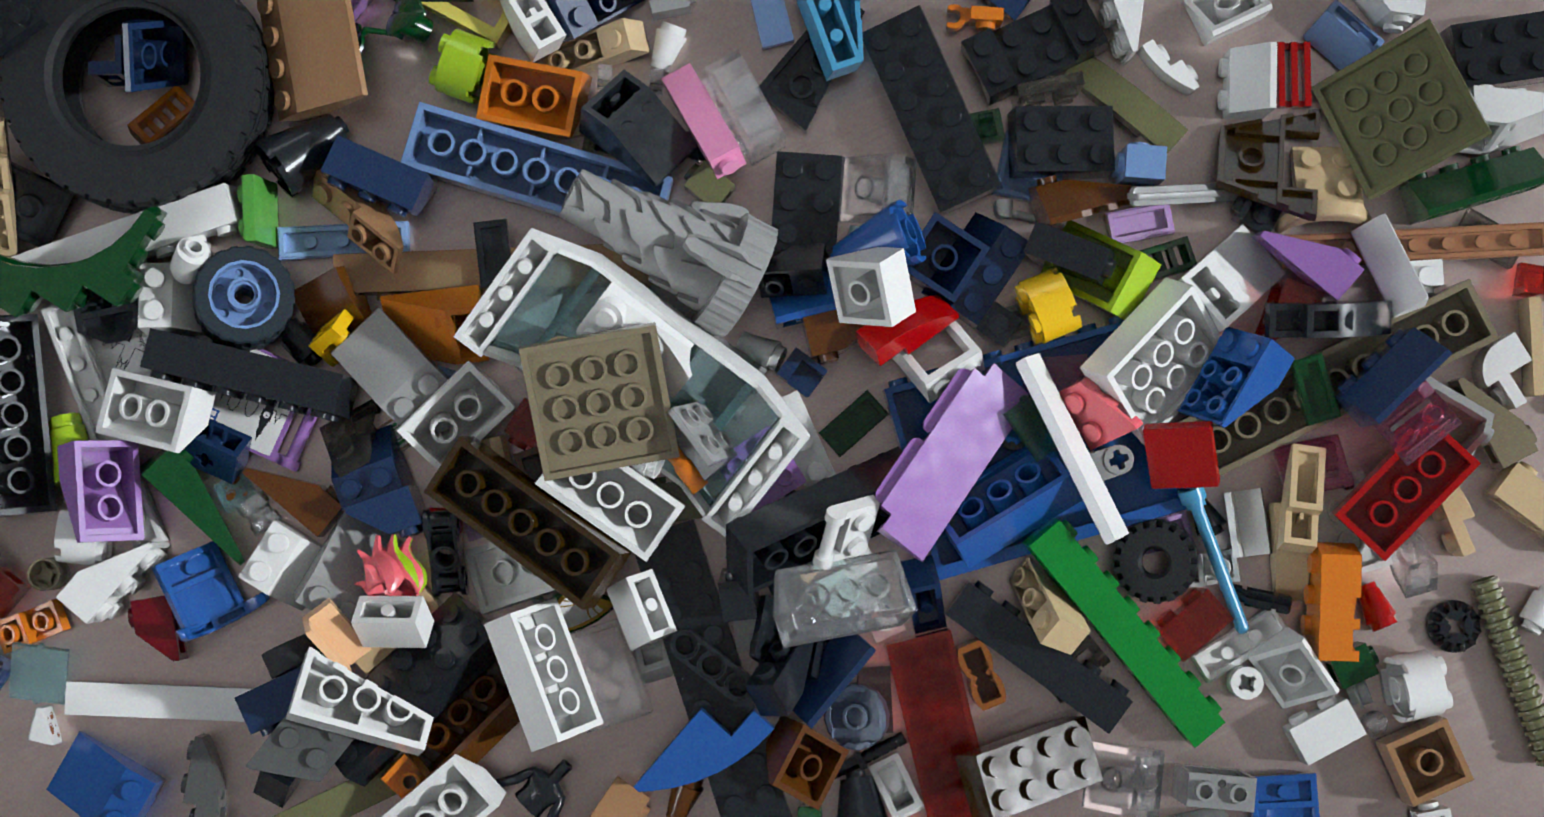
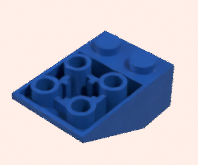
(1236, 377)

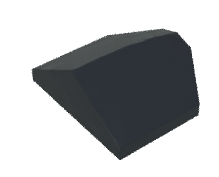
(105, 321)

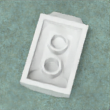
(620, 310)

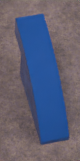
(703, 750)

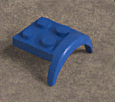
(203, 592)
(1286, 796)

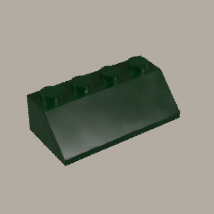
(1472, 185)

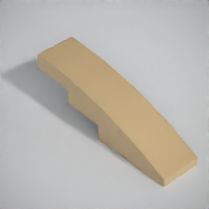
(8, 231)

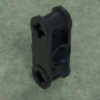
(447, 571)

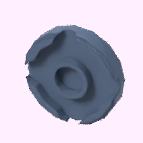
(858, 717)

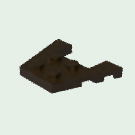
(1253, 162)

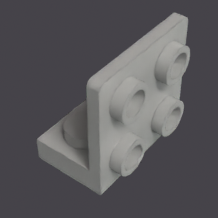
(701, 438)

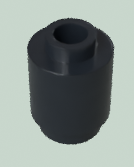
(296, 342)

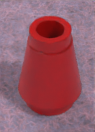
(1376, 607)

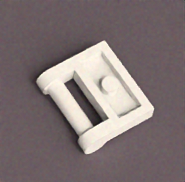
(846, 531)

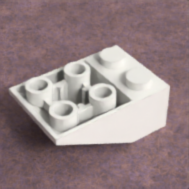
(1124, 24)
(1511, 115)
(1233, 276)
(101, 588)

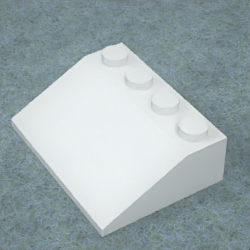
(1155, 354)

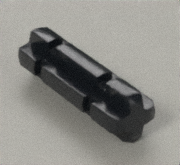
(1264, 599)

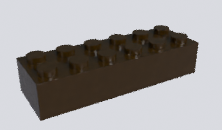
(527, 522)

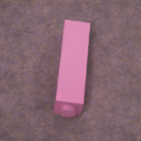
(704, 121)

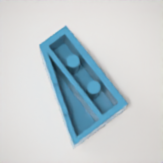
(835, 34)

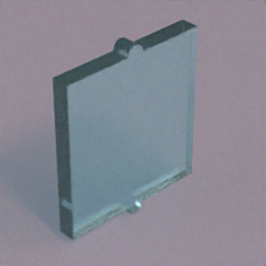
(38, 673)

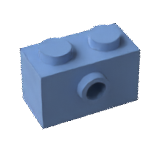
(1140, 165)

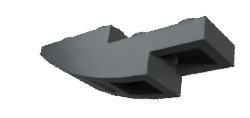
(205, 781)

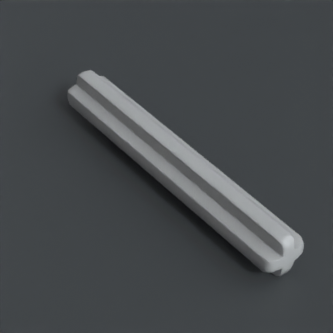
(1178, 194)

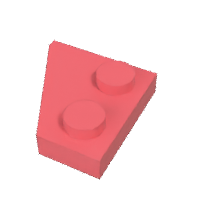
(1096, 413)

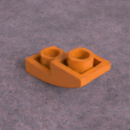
(33, 625)

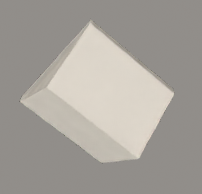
(1223, 17)
(1292, 669)

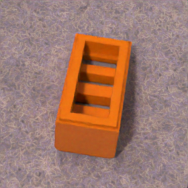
(146, 118)

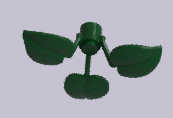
(406, 20)

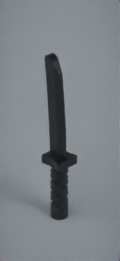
(860, 759)

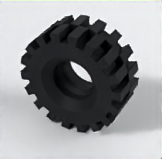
(1162, 536)

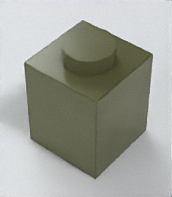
(704, 185)

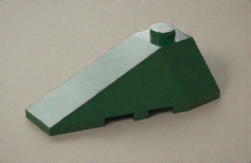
(182, 486)

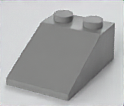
(389, 366)
(340, 566)

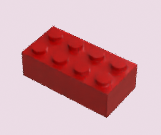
(1401, 497)

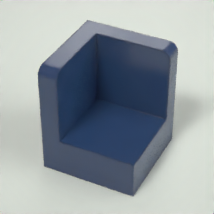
(801, 372)

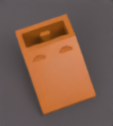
(433, 320)

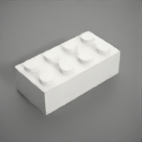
(543, 674)

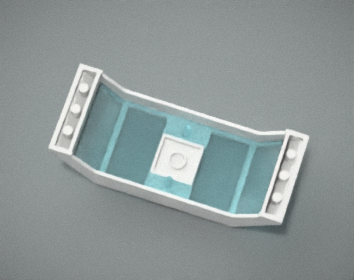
(549, 292)

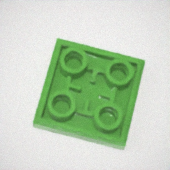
(259, 211)

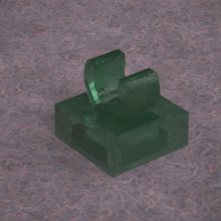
(989, 126)

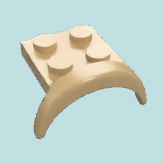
(1337, 185)

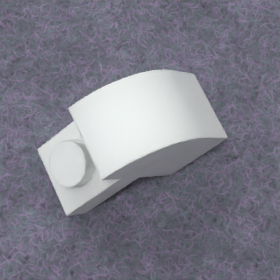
(1493, 369)

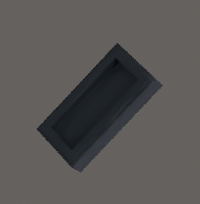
(492, 248)

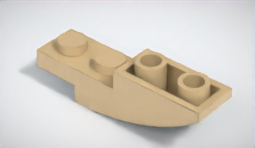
(1451, 517)

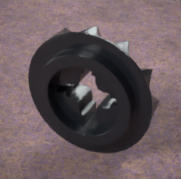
(1439, 628)

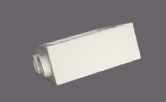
(935, 383)

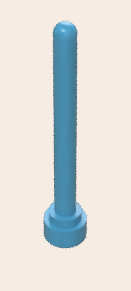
(1195, 500)

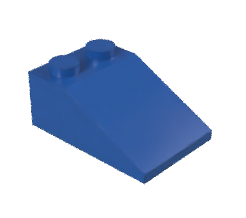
(103, 781)

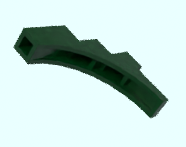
(69, 284)

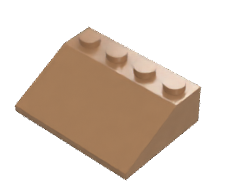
(312, 56)

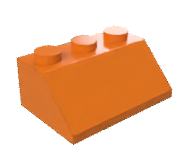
(533, 95)

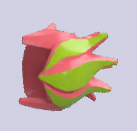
(392, 570)

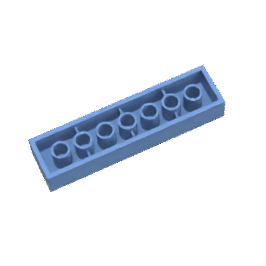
(507, 161)

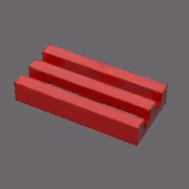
(1294, 47)

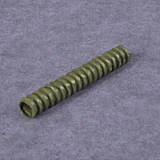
(1512, 660)

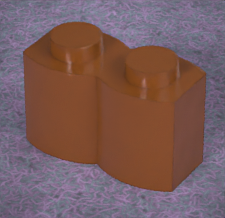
(982, 682)

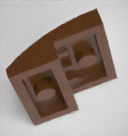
(328, 296)

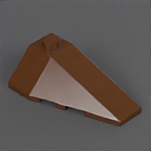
(1074, 199)

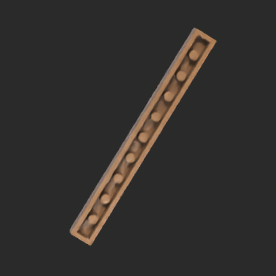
(435, 270)

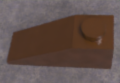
(306, 501)

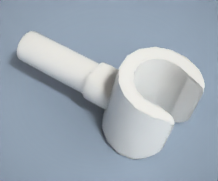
(1004, 210)

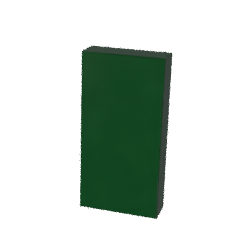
(1314, 389)
(853, 423)

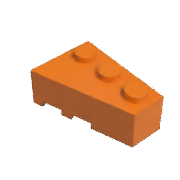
(1332, 601)

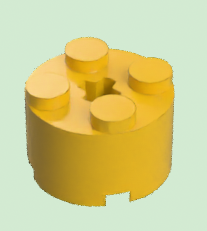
(1048, 306)

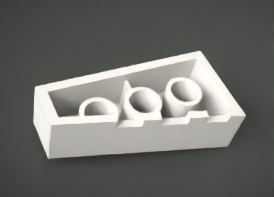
(348, 705)

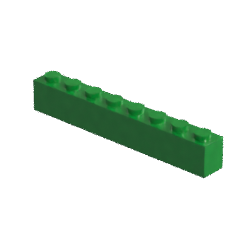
(1124, 632)

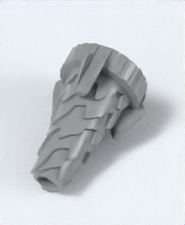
(697, 256)

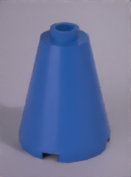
(886, 229)

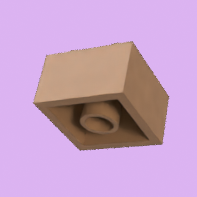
(1424, 760)

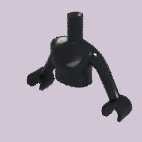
(540, 789)

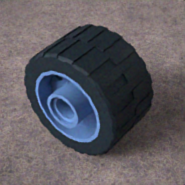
(243, 273)

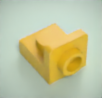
(331, 336)

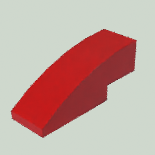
(884, 342)

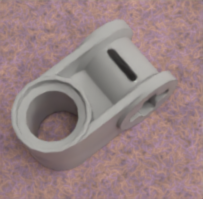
(1102, 457)

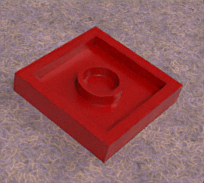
(1181, 454)

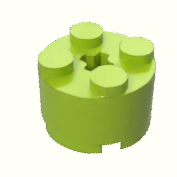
(461, 65)

